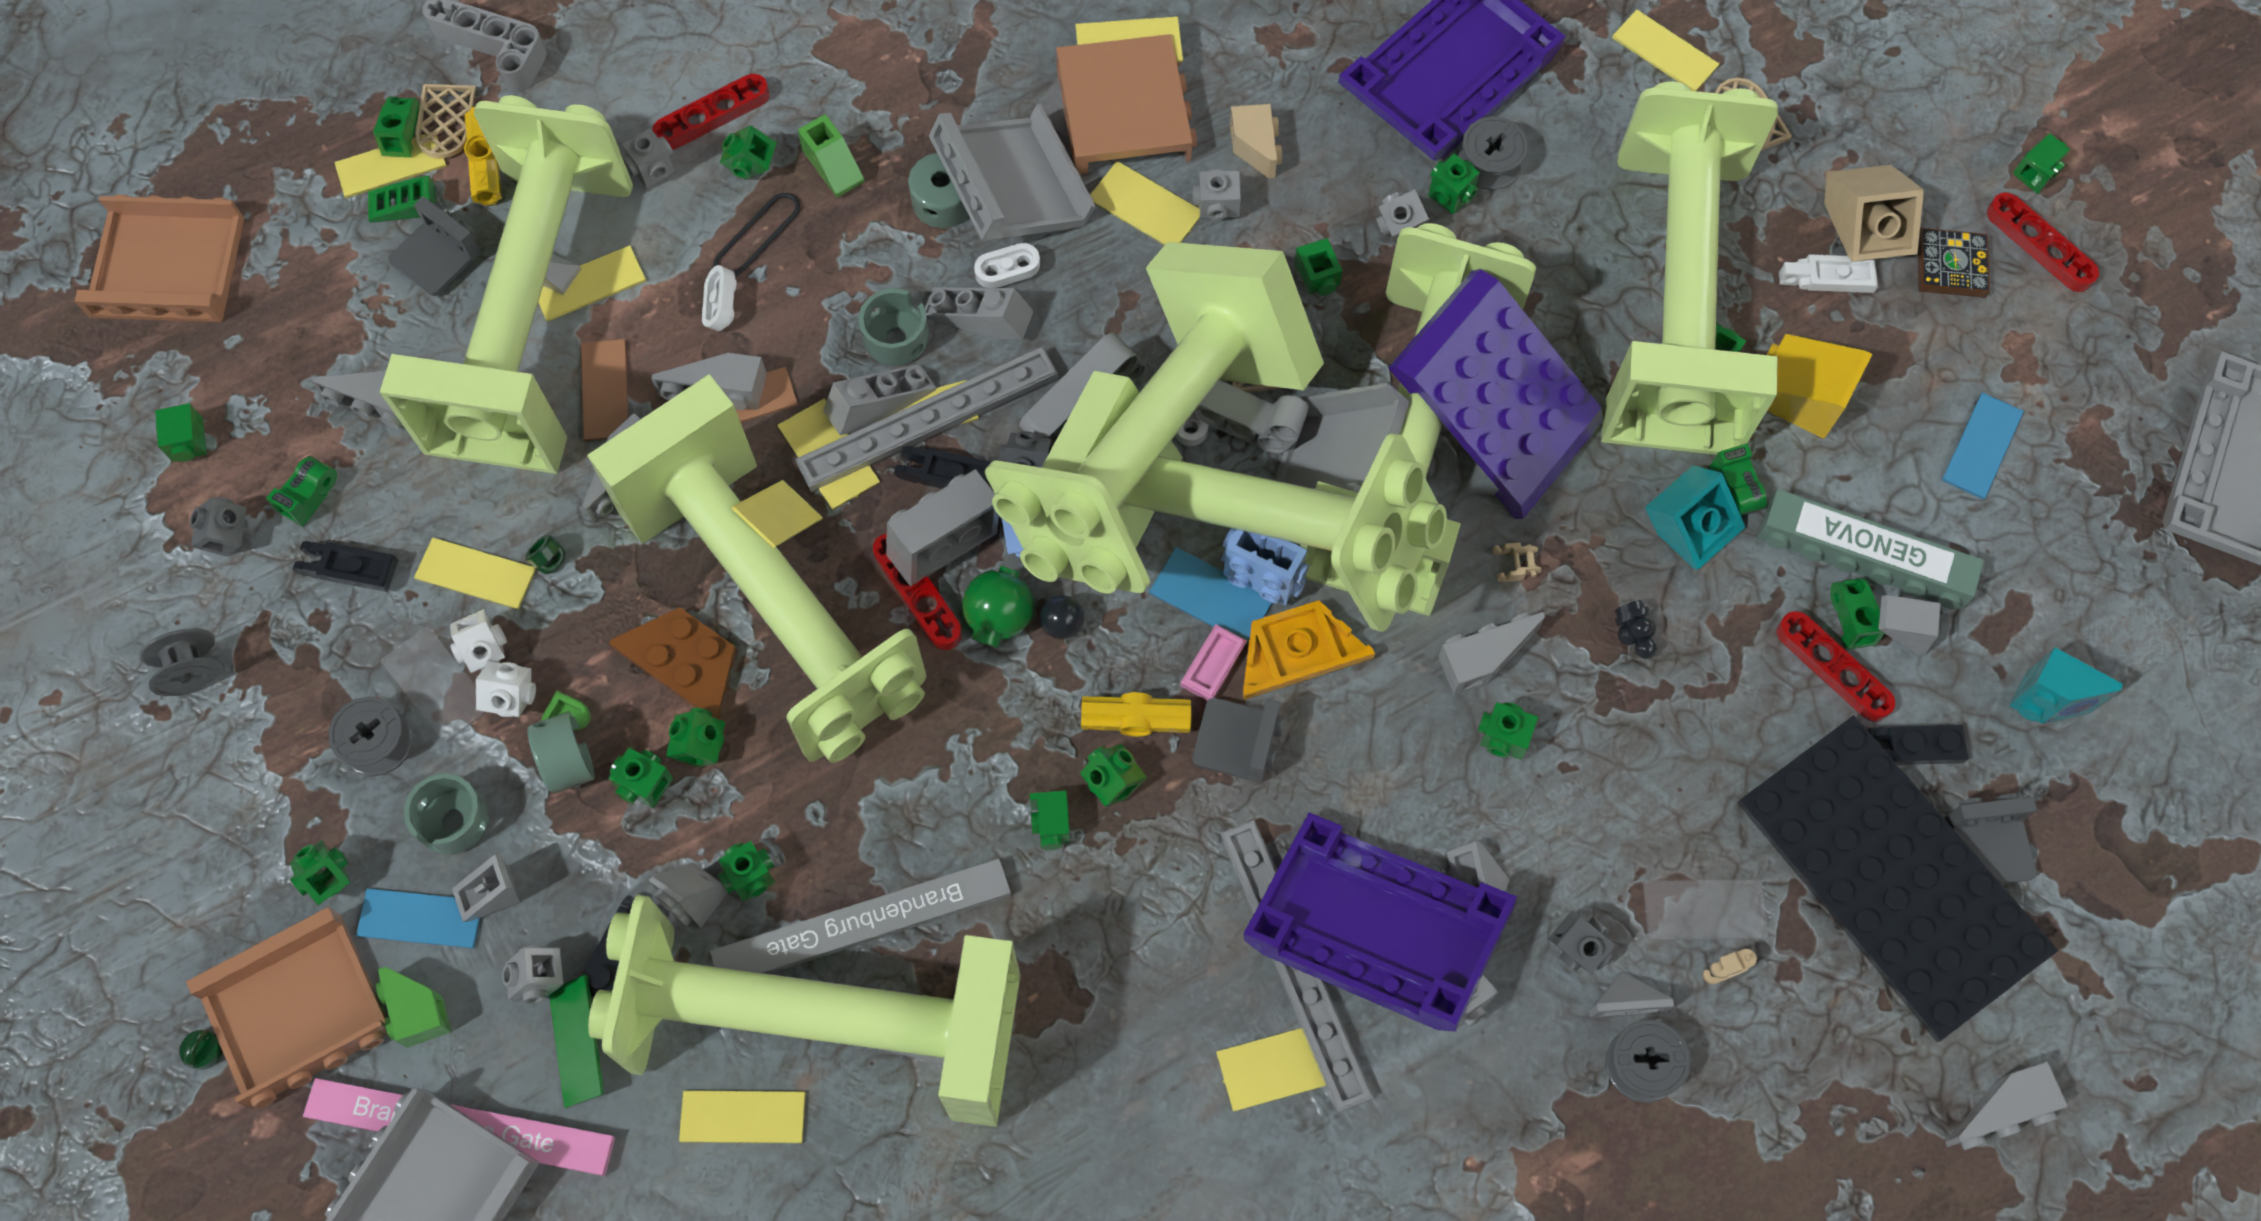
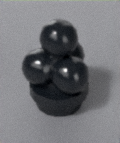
(1636, 628)

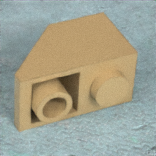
(1254, 139)

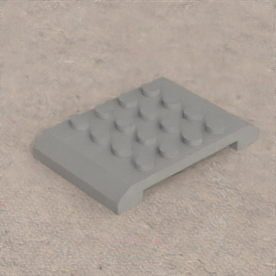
(2220, 466)

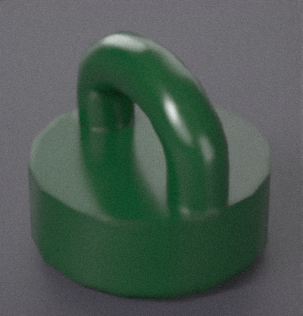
(543, 551)
(200, 1050)

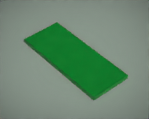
(575, 1048)

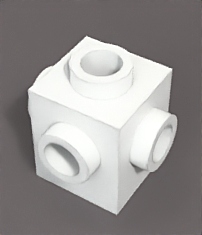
(477, 641)
(504, 689)

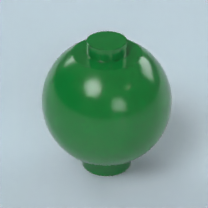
(997, 605)

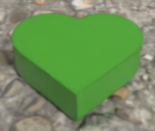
(562, 703)

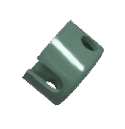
(942, 200)
(893, 312)
(557, 754)
(439, 796)

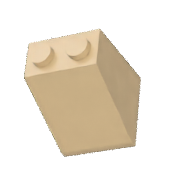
(1874, 211)

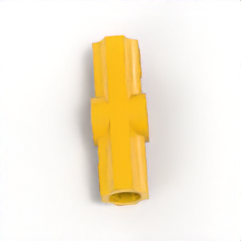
(483, 166)
(1136, 714)

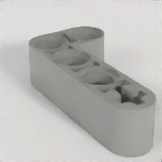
(512, 41)
(1054, 408)
(1252, 419)

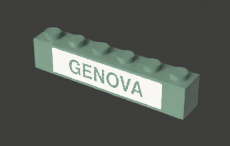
(1870, 550)

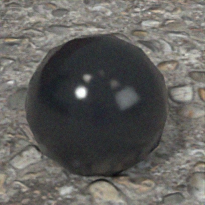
(1062, 617)

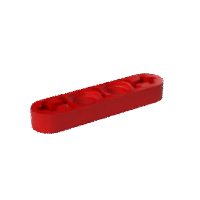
(708, 107)
(2038, 245)
(915, 593)
(1839, 662)

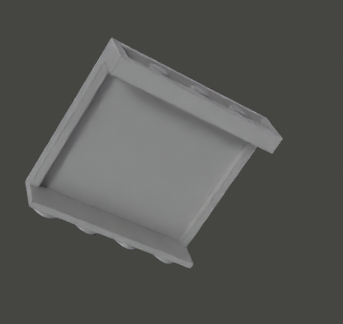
(1012, 175)
(1342, 436)
(434, 1168)

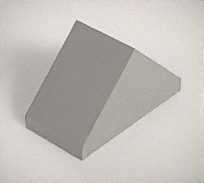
(1910, 622)
(486, 890)

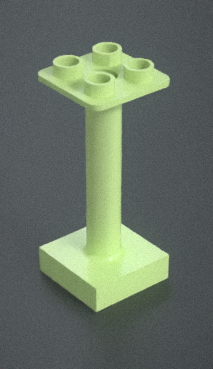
(1422, 277)
(1232, 322)
(1684, 389)
(485, 405)
(682, 466)
(1371, 536)
(965, 1031)

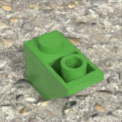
(830, 155)
(413, 1009)

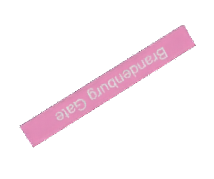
(543, 1141)

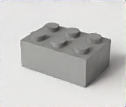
(941, 527)

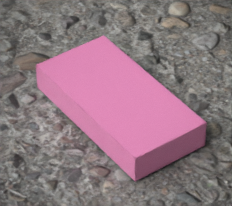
(1213, 663)

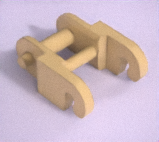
(1516, 550)
(1730, 966)

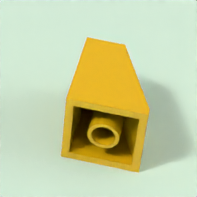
(1815, 381)

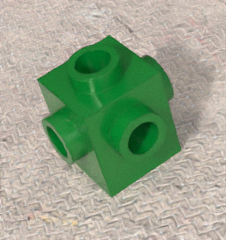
(747, 152)
(1453, 183)
(1507, 730)
(695, 738)
(1112, 774)
(639, 777)
(319, 871)
(754, 879)

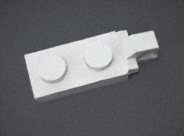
(1830, 274)

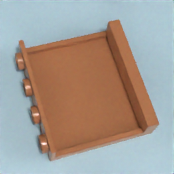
(1124, 100)
(164, 259)
(291, 1007)

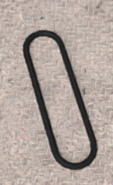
(751, 222)

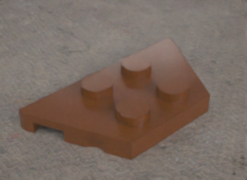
(681, 657)

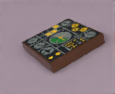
(1953, 263)

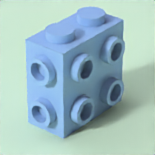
(1265, 565)

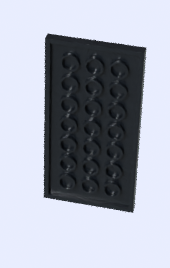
(1897, 878)

